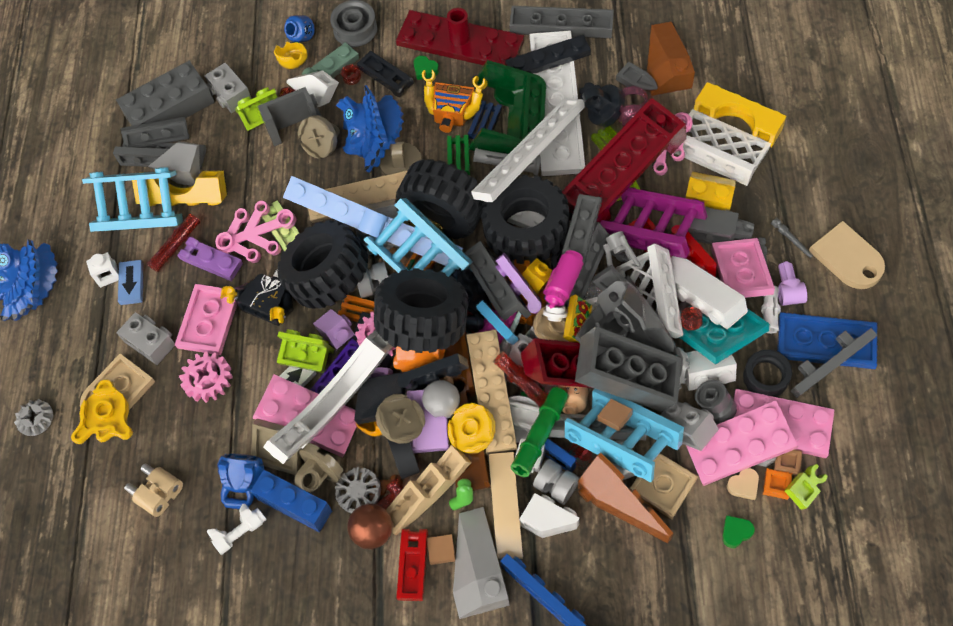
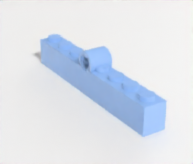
(355, 215)

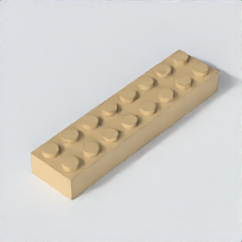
(365, 192)
(492, 389)

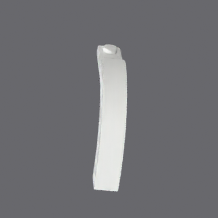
(330, 400)

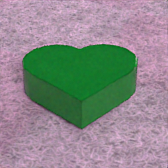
(423, 63)
(736, 531)

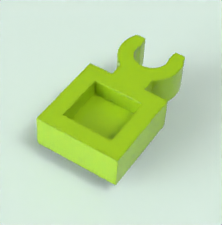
(803, 487)

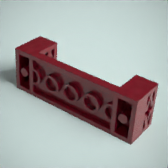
(627, 156)

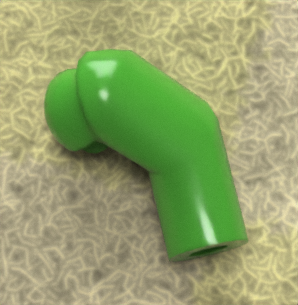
(464, 495)

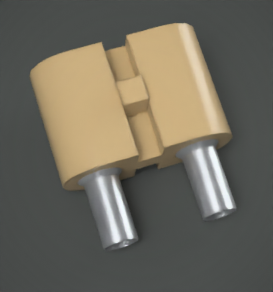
(157, 491)

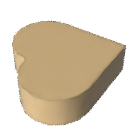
(744, 484)

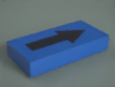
(559, 456)

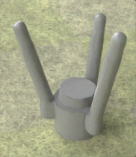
(618, 244)

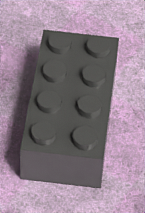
(167, 97)
(628, 369)

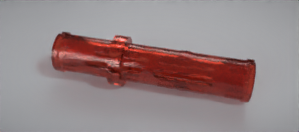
(173, 243)
(518, 376)

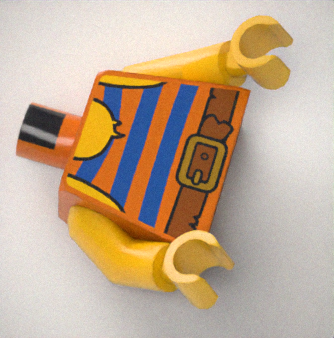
(452, 103)

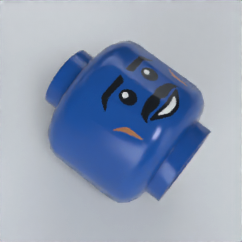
(299, 28)

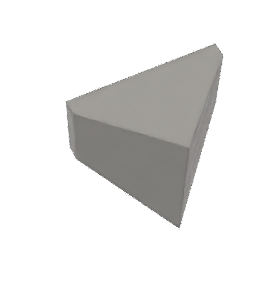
(182, 158)

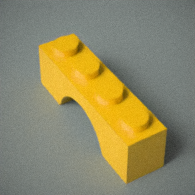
(719, 102)
(208, 189)

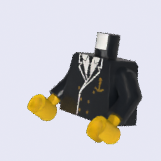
(262, 298)

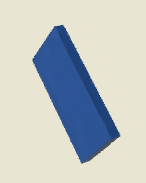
(815, 339)

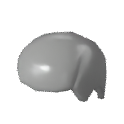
(441, 398)

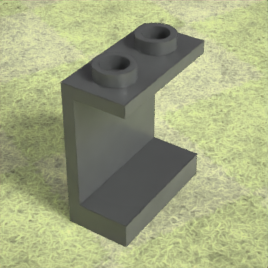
(287, 111)

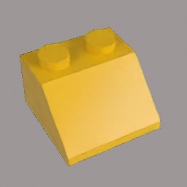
(712, 190)

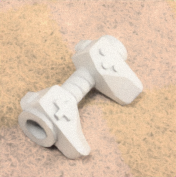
(249, 520)

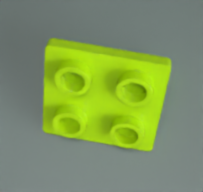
(248, 108)
(303, 352)

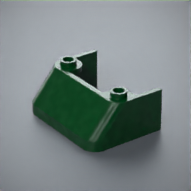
(523, 95)

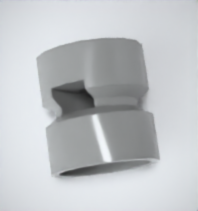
(368, 286)
(557, 482)

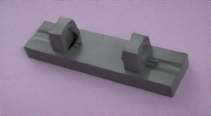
(850, 347)

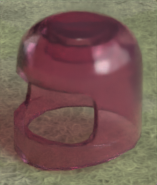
(629, 111)

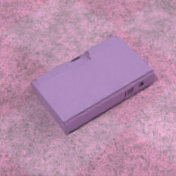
(435, 431)

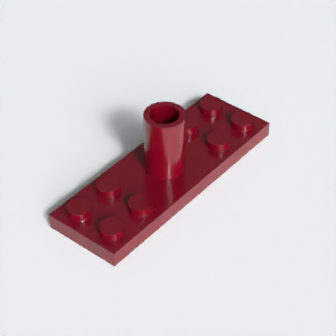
(457, 38)

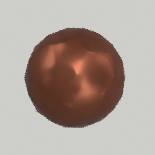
(369, 526)

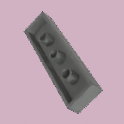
(580, 21)

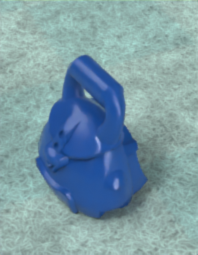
(238, 475)

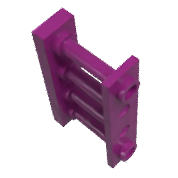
(643, 238)

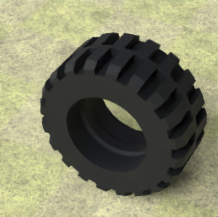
(442, 196)
(532, 242)
(323, 264)
(420, 310)

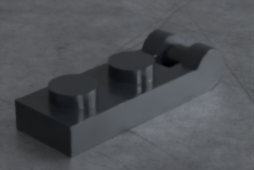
(385, 73)
(433, 371)

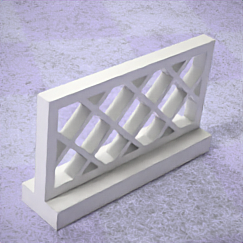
(718, 160)
(663, 286)

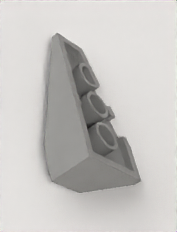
(477, 572)

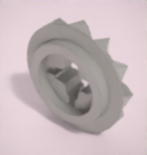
(41, 422)

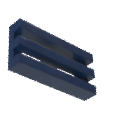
(488, 107)

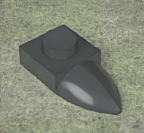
(632, 75)

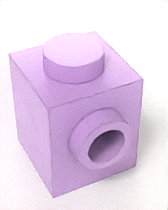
(334, 328)

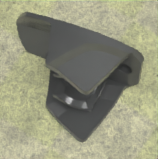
(628, 316)

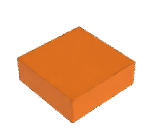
(776, 482)

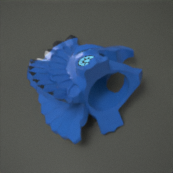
(370, 126)
(25, 278)

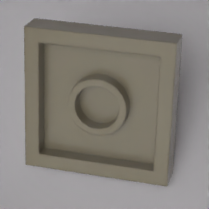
(261, 433)

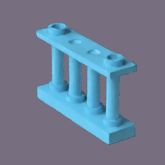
(125, 220)
(423, 228)
(643, 421)

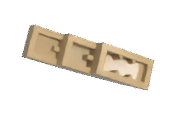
(427, 489)
(505, 506)

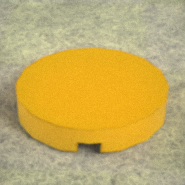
(471, 428)

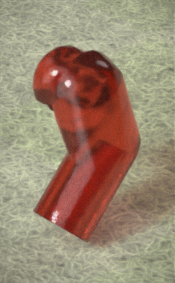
(394, 489)

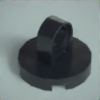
(604, 105)

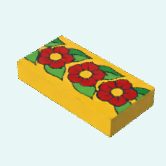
(577, 314)

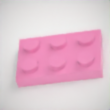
(743, 267)
(206, 321)

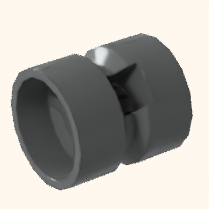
(716, 399)

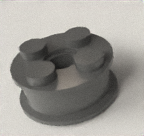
(354, 23)

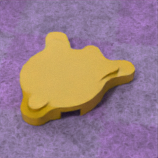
(103, 415)

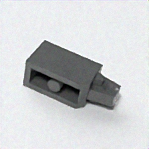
(720, 227)

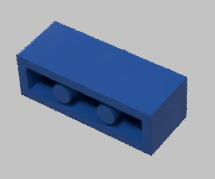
(291, 500)

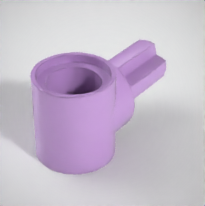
(790, 289)

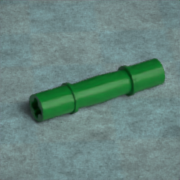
(540, 431)

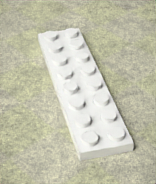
(566, 151)

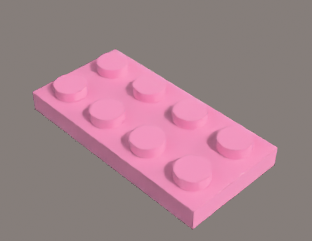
(286, 400)
(808, 423)
(744, 443)

